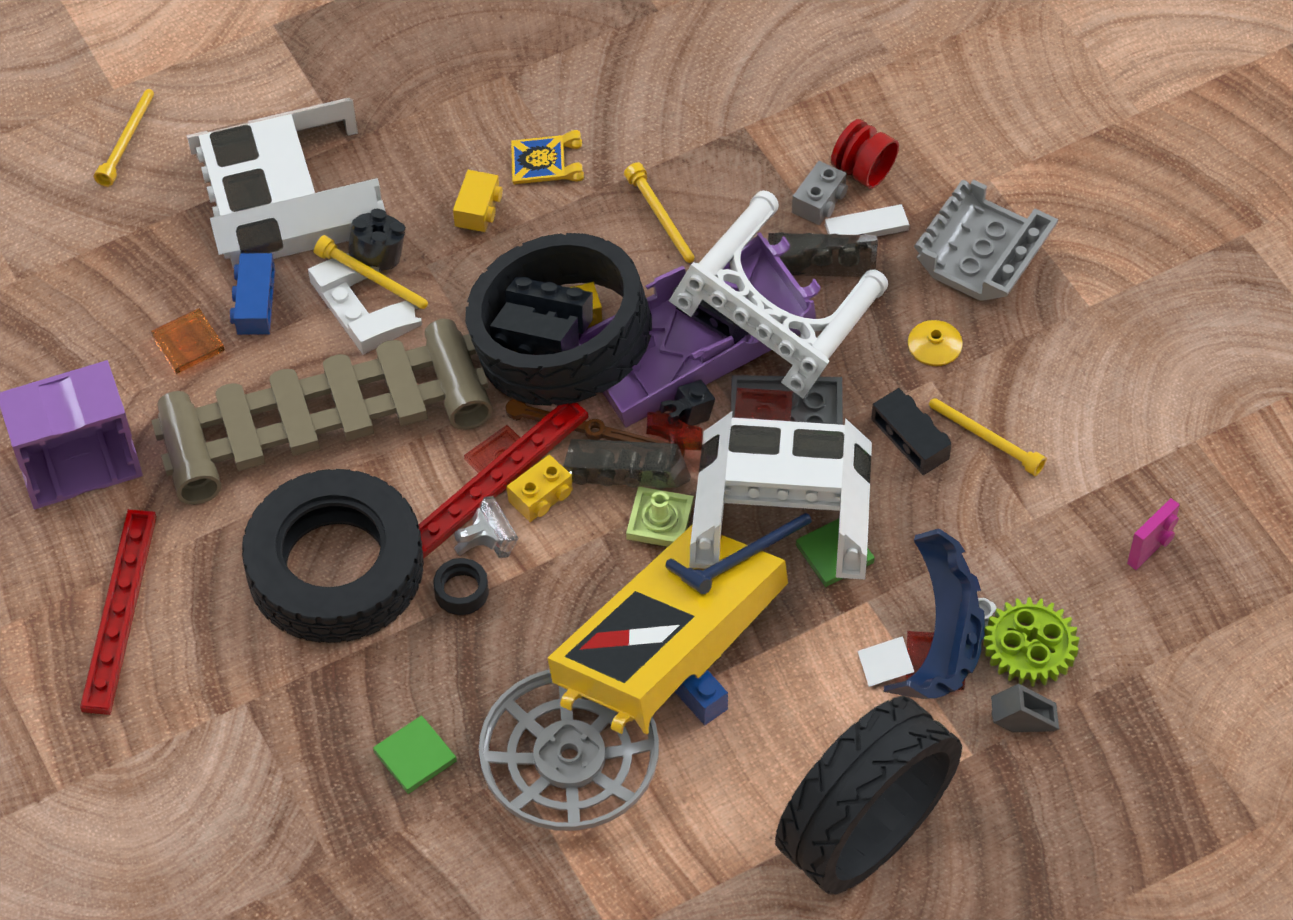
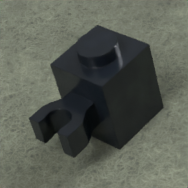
(691, 404)

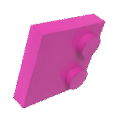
(1154, 534)

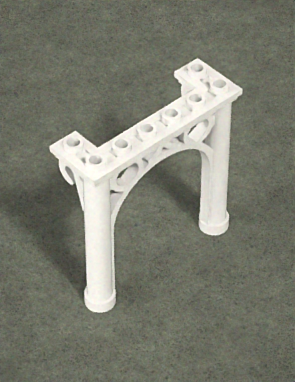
(760, 316)

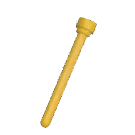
(106, 173)
(637, 176)
(328, 249)
(1031, 461)

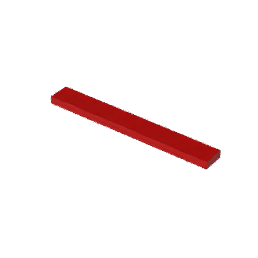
(499, 474)
(118, 612)

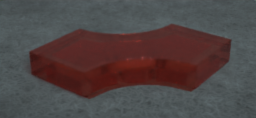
(679, 433)

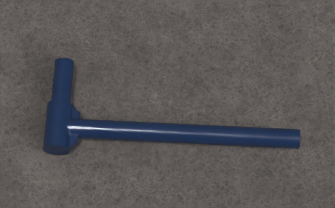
(702, 580)

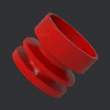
(864, 153)

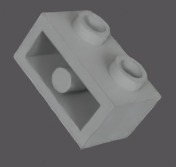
(819, 193)

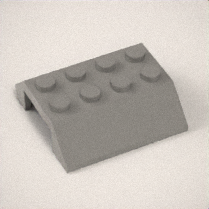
(981, 243)

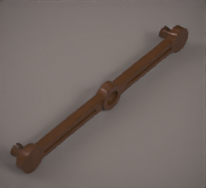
(517, 410)

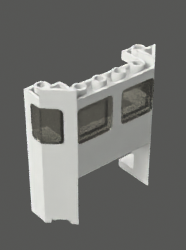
(266, 187)
(784, 468)

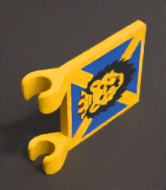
(544, 159)

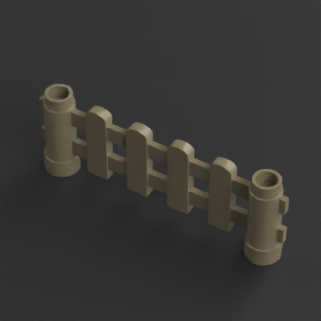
(192, 459)

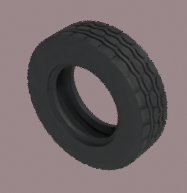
(343, 610)

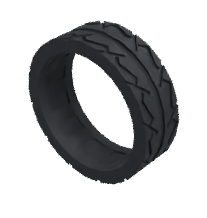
(573, 373)
(868, 794)

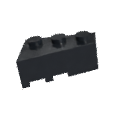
(534, 333)

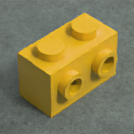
(477, 201)
(540, 488)

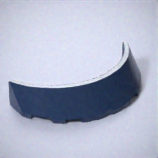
(957, 623)

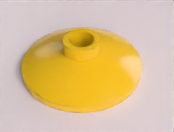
(935, 351)

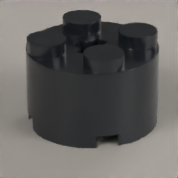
(376, 239)

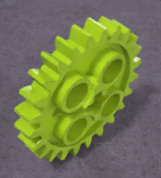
(1020, 660)

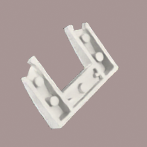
(366, 329)

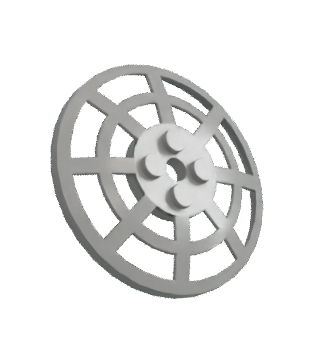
(556, 769)

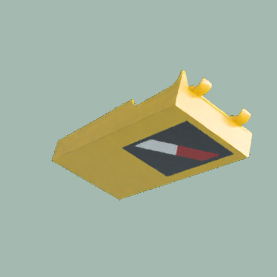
(662, 632)

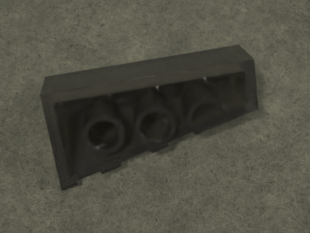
(828, 254)
(626, 463)

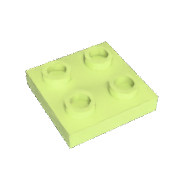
(659, 516)

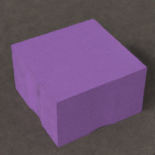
(70, 434)

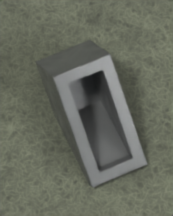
(1024, 710)

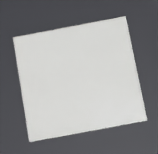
(885, 661)

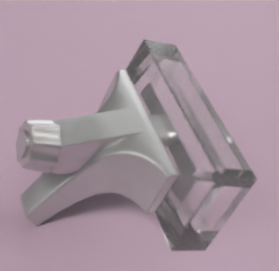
(488, 529)

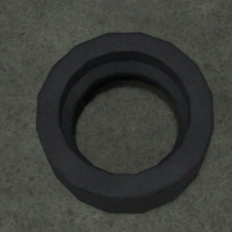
(461, 567)

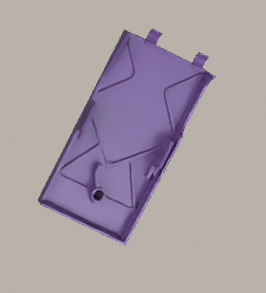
(687, 350)

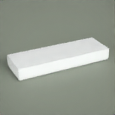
(872, 222)

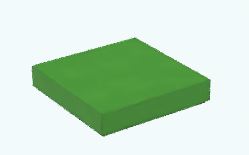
(821, 551)
(414, 754)

